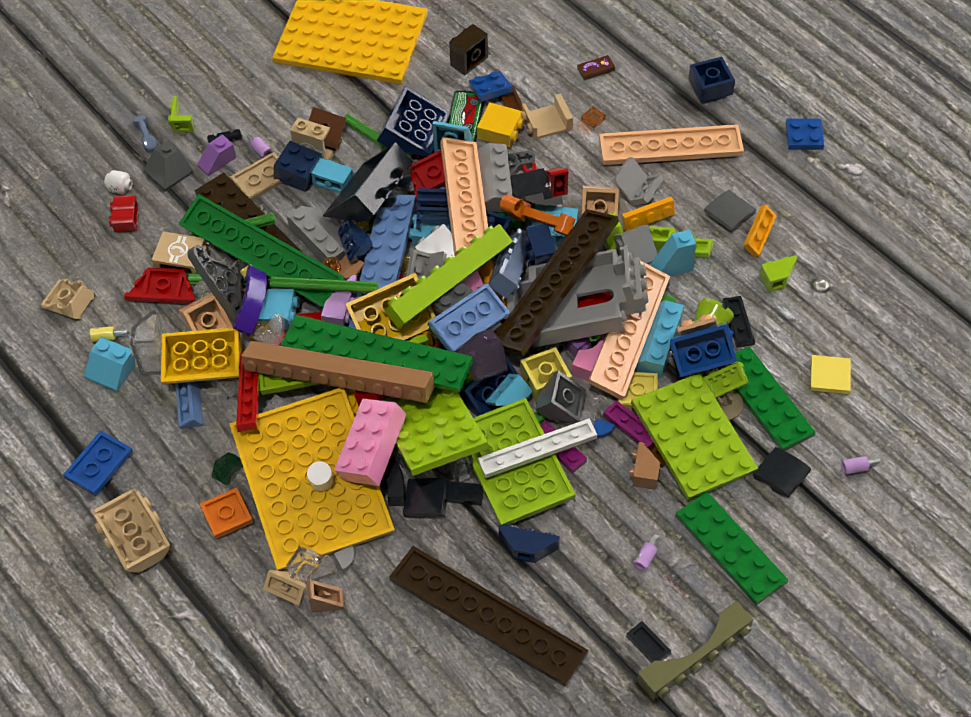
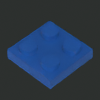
(490, 86)
(804, 134)

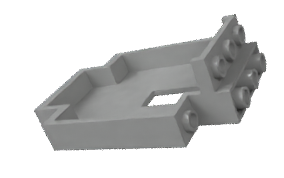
(603, 274)

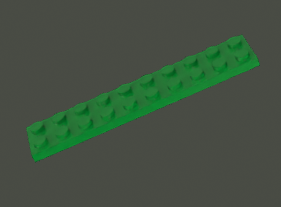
(255, 246)
(324, 337)

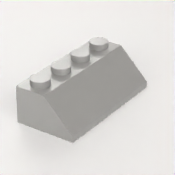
(494, 174)
(316, 232)

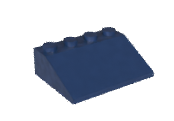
(411, 123)

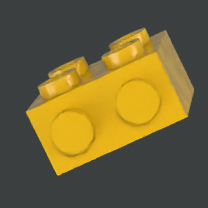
(500, 124)

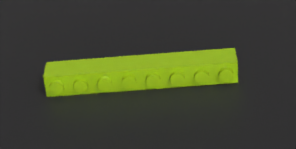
(449, 275)

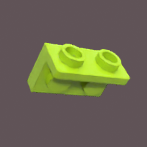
(726, 379)

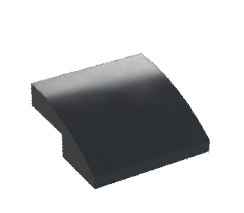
(531, 183)
(782, 472)

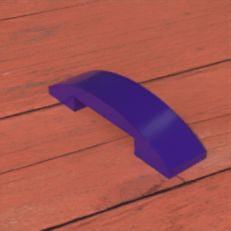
(252, 301)

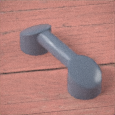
(149, 142)

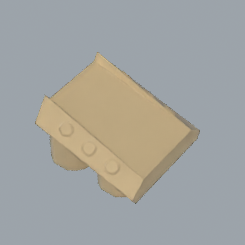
(68, 298)

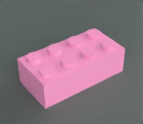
(370, 442)

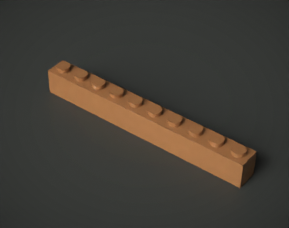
(339, 371)

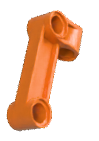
(522, 210)

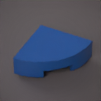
(603, 428)

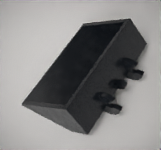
(372, 185)

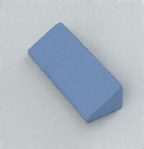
(189, 404)

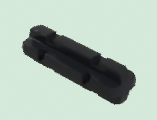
(236, 134)

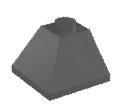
(167, 166)
(561, 399)

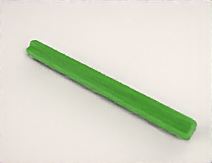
(323, 284)

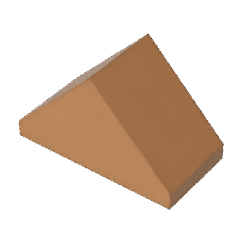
(324, 597)

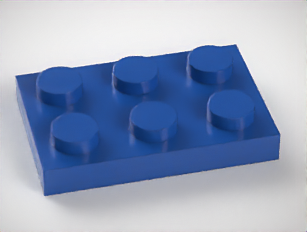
(98, 463)

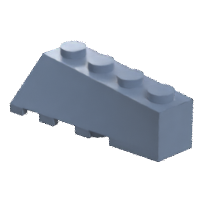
(509, 267)

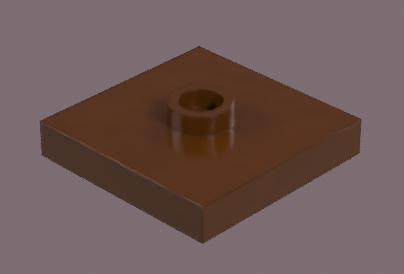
(330, 120)

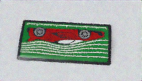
(466, 111)

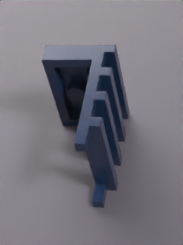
(432, 202)

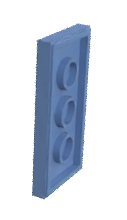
(467, 317)

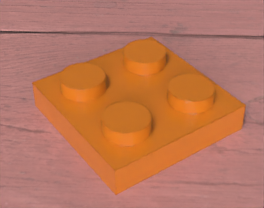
(226, 513)

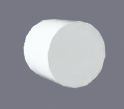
(320, 476)

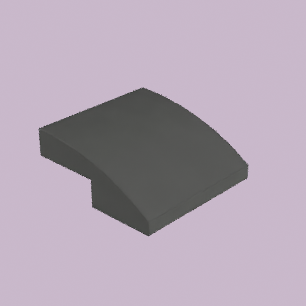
(538, 199)
(730, 210)

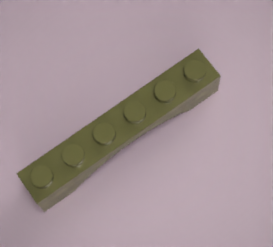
(662, 675)

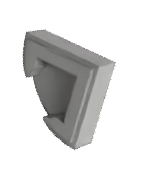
(345, 558)

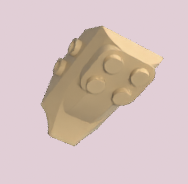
(132, 531)

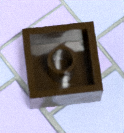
(468, 49)

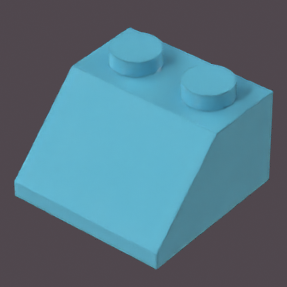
(109, 364)

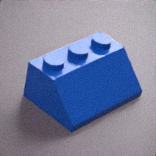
(703, 349)

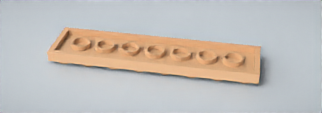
(671, 144)
(463, 191)
(623, 348)

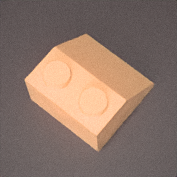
(600, 199)
(205, 314)

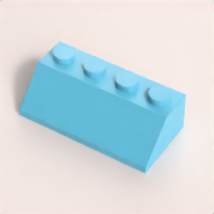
(658, 345)

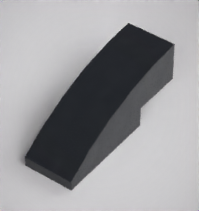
(393, 482)

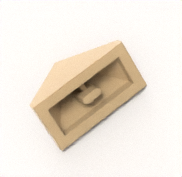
(283, 586)

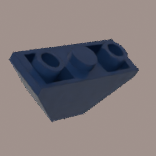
(354, 241)
(527, 543)

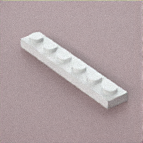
(537, 448)

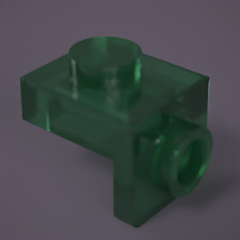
(225, 467)

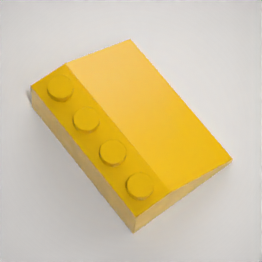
(369, 313)
(200, 355)

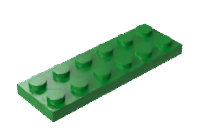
(771, 404)
(731, 548)

